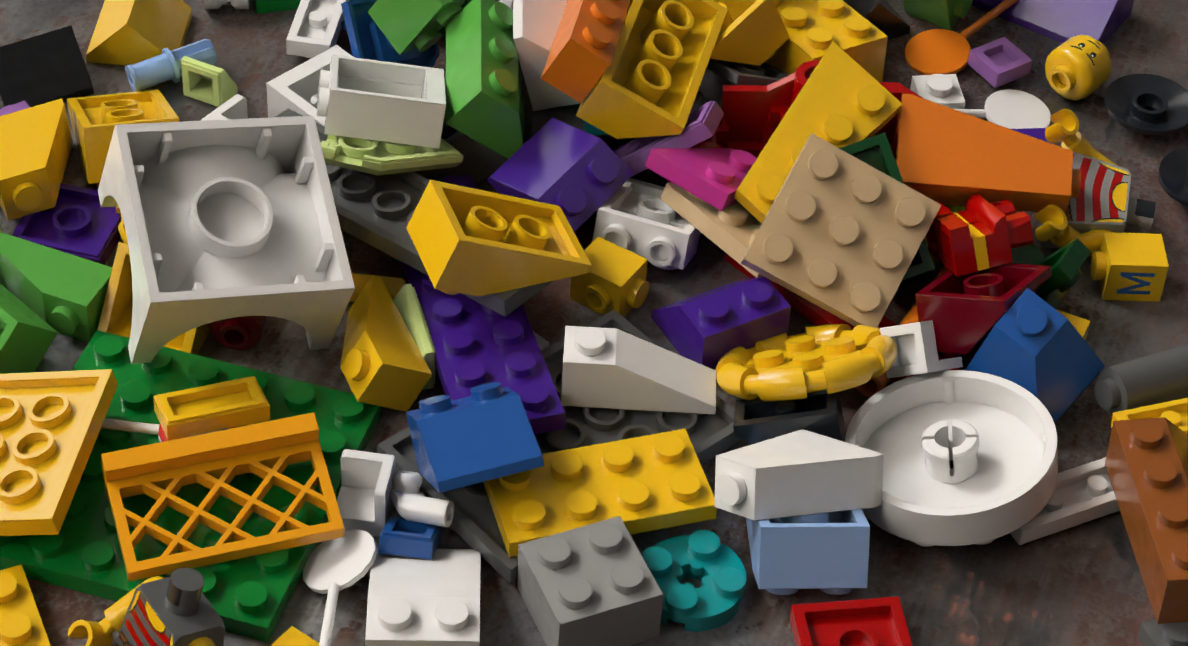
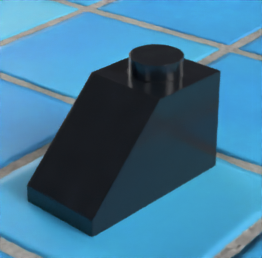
(764, 420)

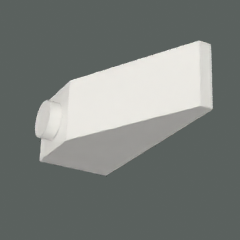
(629, 373)

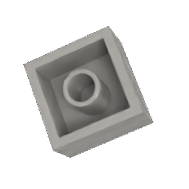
(589, 587)

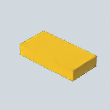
(211, 407)

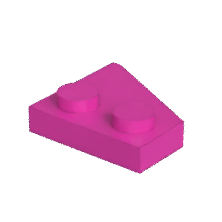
(704, 172)

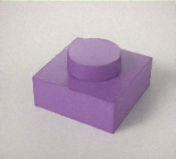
(1000, 62)

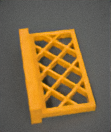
(213, 462)

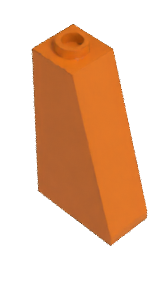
(959, 155)

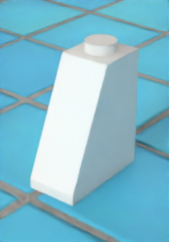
(797, 477)

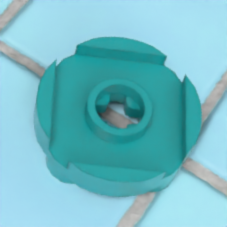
(701, 558)

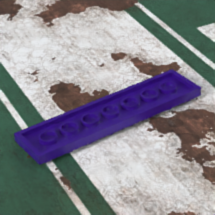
(486, 347)

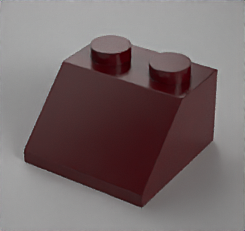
(971, 304)

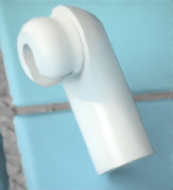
(414, 505)

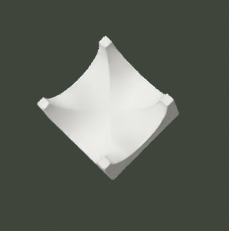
(227, 226)

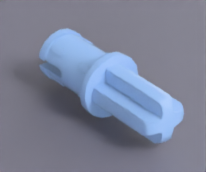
(168, 65)

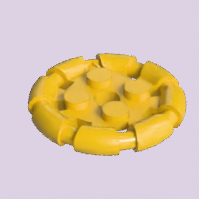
(817, 360)

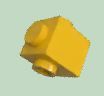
(613, 281)

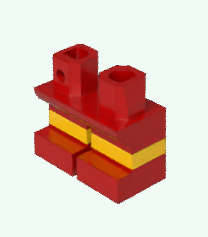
(978, 235)

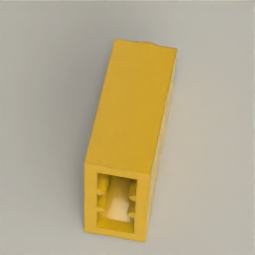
(33, 158)

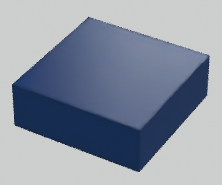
(409, 538)

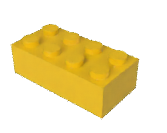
(818, 23)

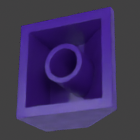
(564, 170)
(724, 319)

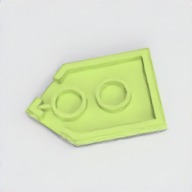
(387, 157)

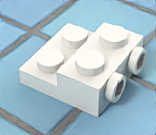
(647, 225)

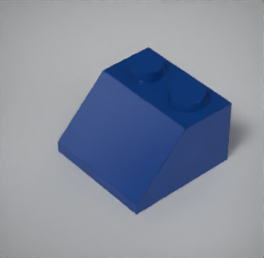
(473, 437)

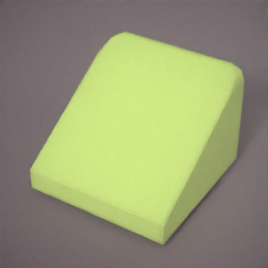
(206, 82)

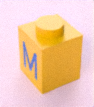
(1130, 266)

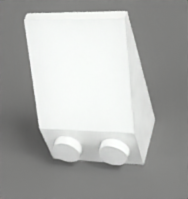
(425, 600)

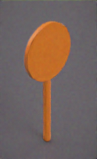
(945, 50)

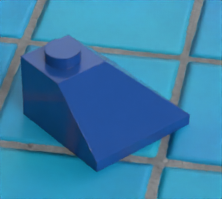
(1040, 353)

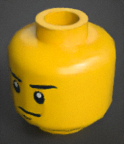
(1078, 67)

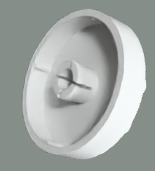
(998, 446)

